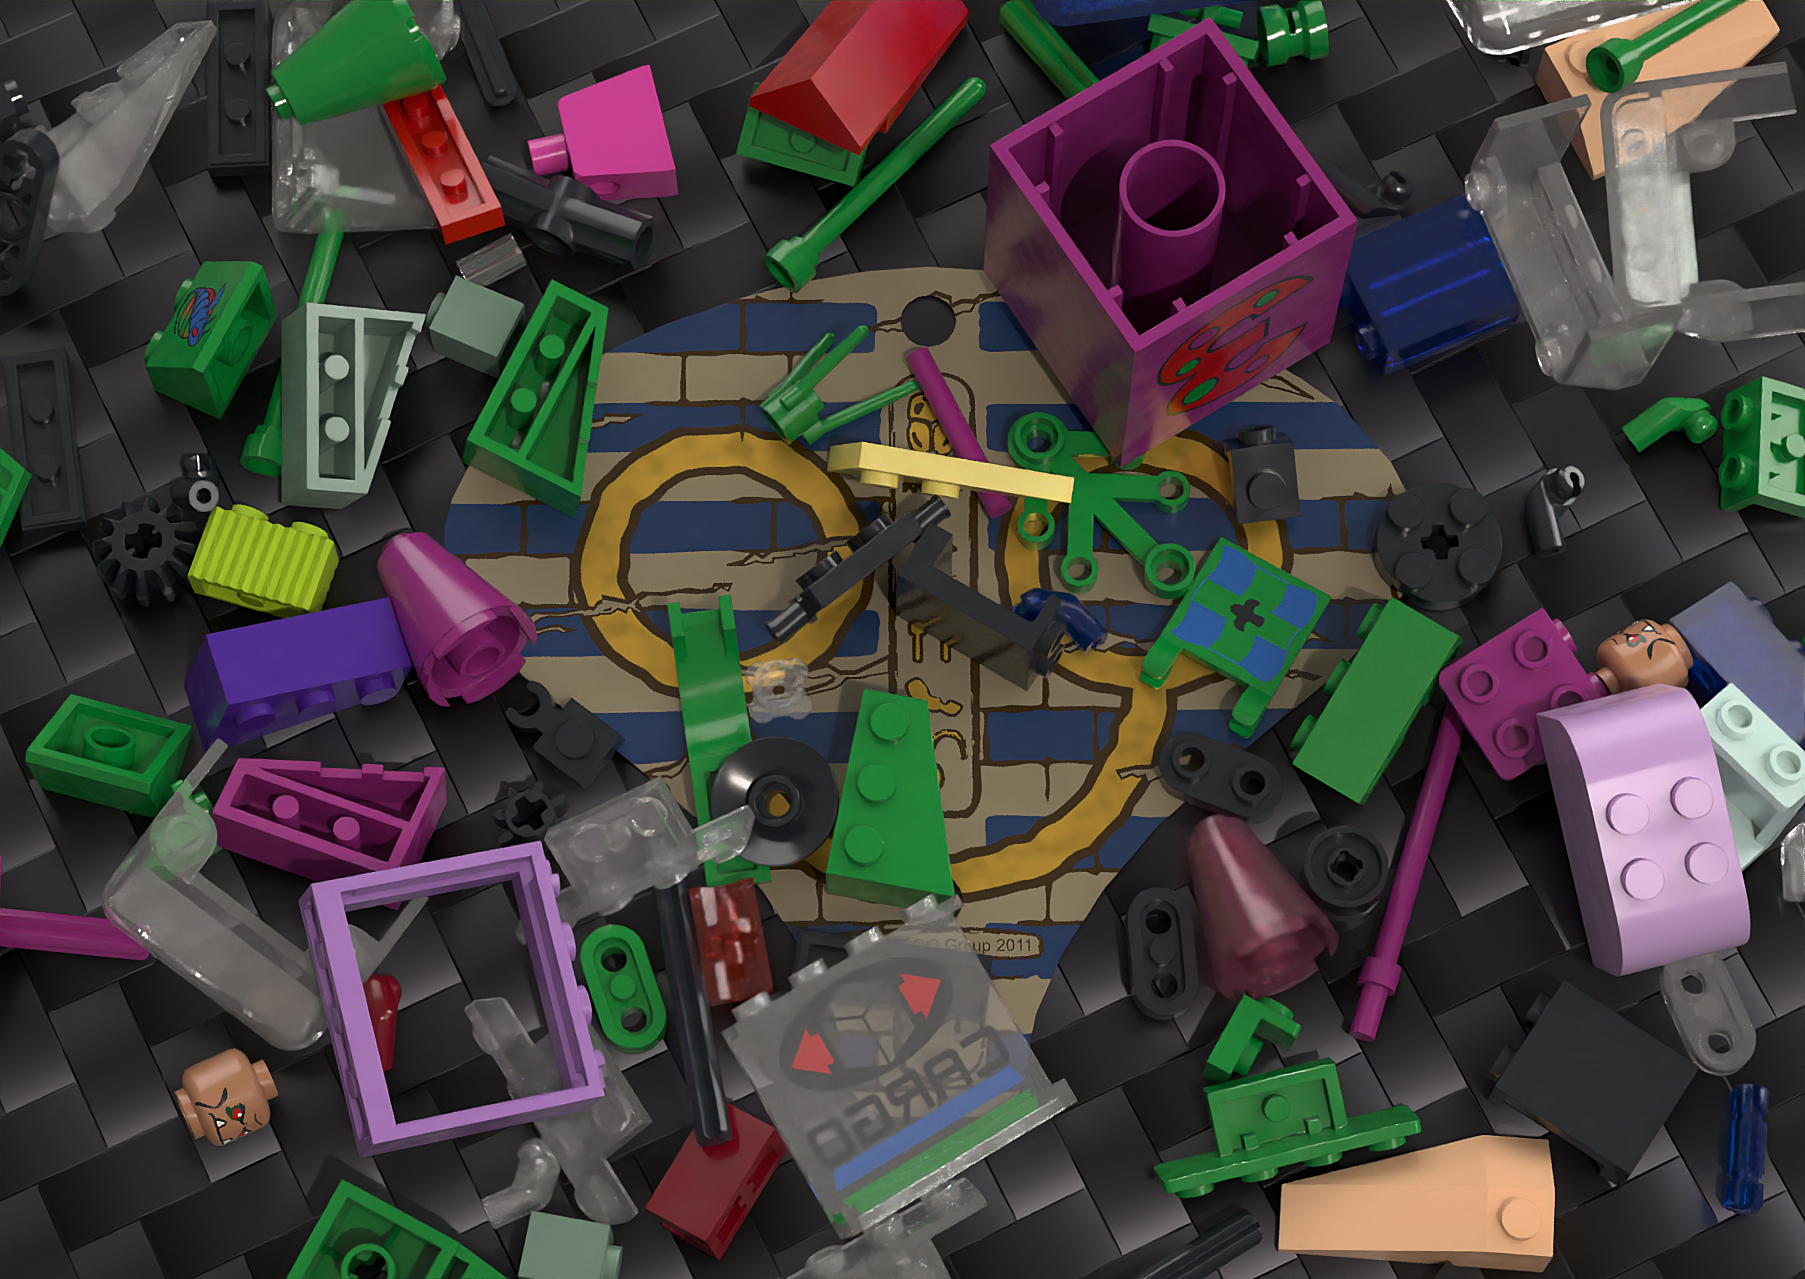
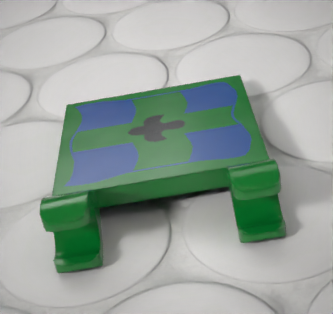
(1241, 623)

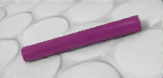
(953, 422)

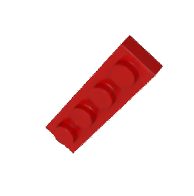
(443, 165)

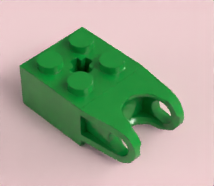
(364, 1228)

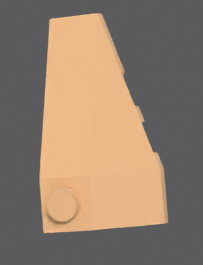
(1717, 46)
(1456, 1202)

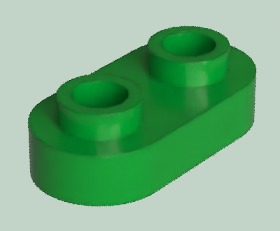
(623, 991)

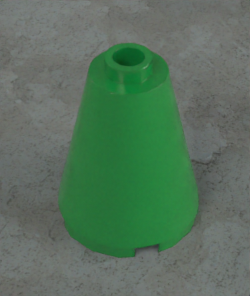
(355, 62)

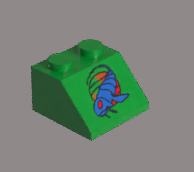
(212, 335)

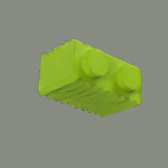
(263, 563)

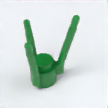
(794, 404)

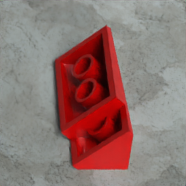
(859, 67)

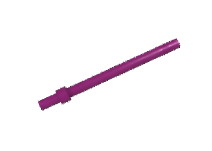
(1380, 971)

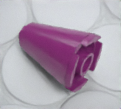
(452, 620)

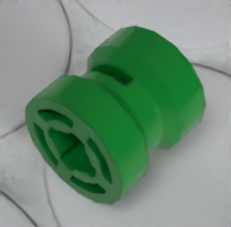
(1292, 32)

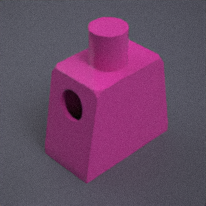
(611, 140)

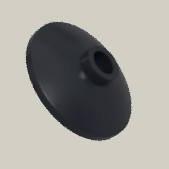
(775, 767)

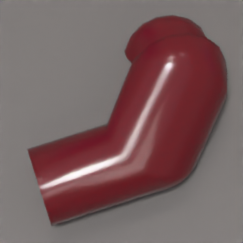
(382, 999)

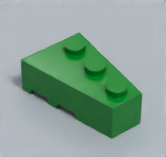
(1374, 699)
(890, 813)

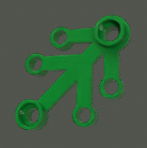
(1096, 498)

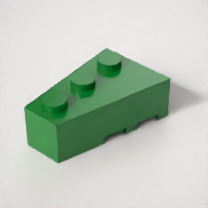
(543, 404)

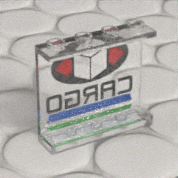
(892, 1067)

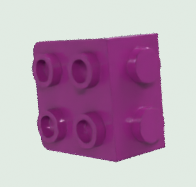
(1511, 681)

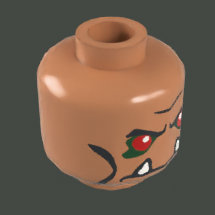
(1643, 657)
(226, 1097)

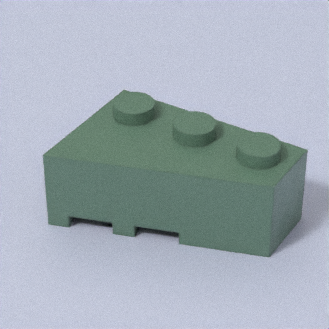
(338, 398)

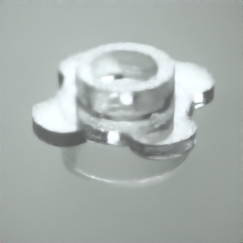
(774, 673)

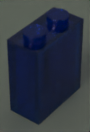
(1426, 286)

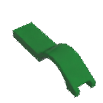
(712, 714)

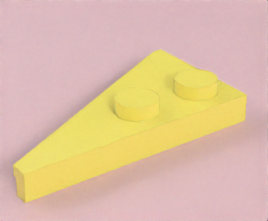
(944, 475)

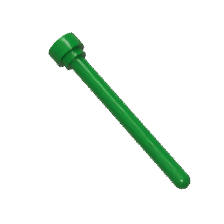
(1619, 61)
(794, 261)
(264, 448)

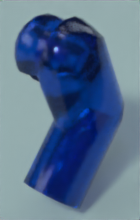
(1080, 622)

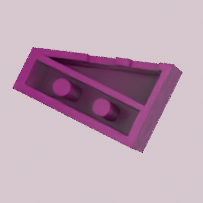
(329, 819)

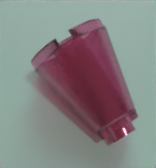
(1253, 912)

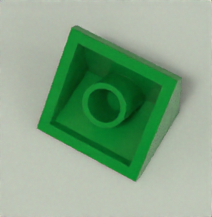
(109, 755)

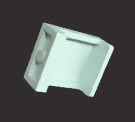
(1758, 771)

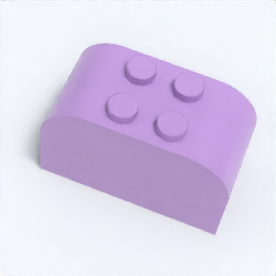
(1645, 828)

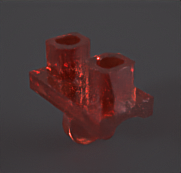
(731, 942)

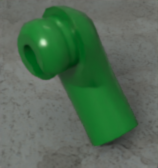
(1672, 415)

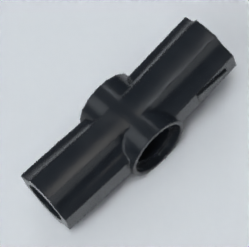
(570, 216)

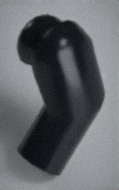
(199, 486)
(1547, 504)

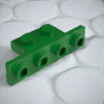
(1279, 1122)

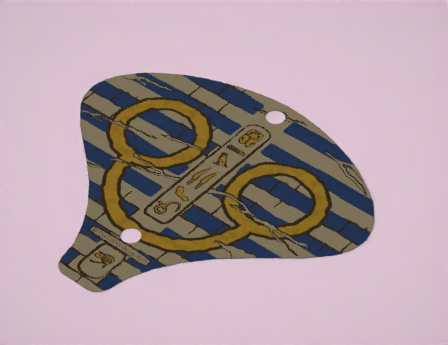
(707, 501)

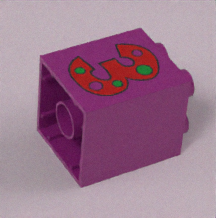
(1165, 240)

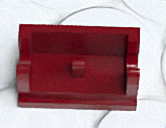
(716, 1186)

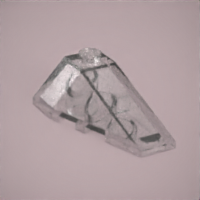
(119, 128)

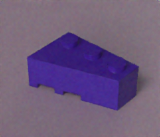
(295, 671)

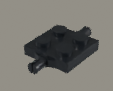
(836, 576)

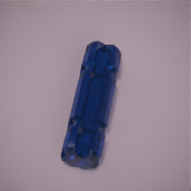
(1746, 1149)

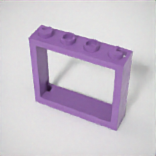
(348, 1017)

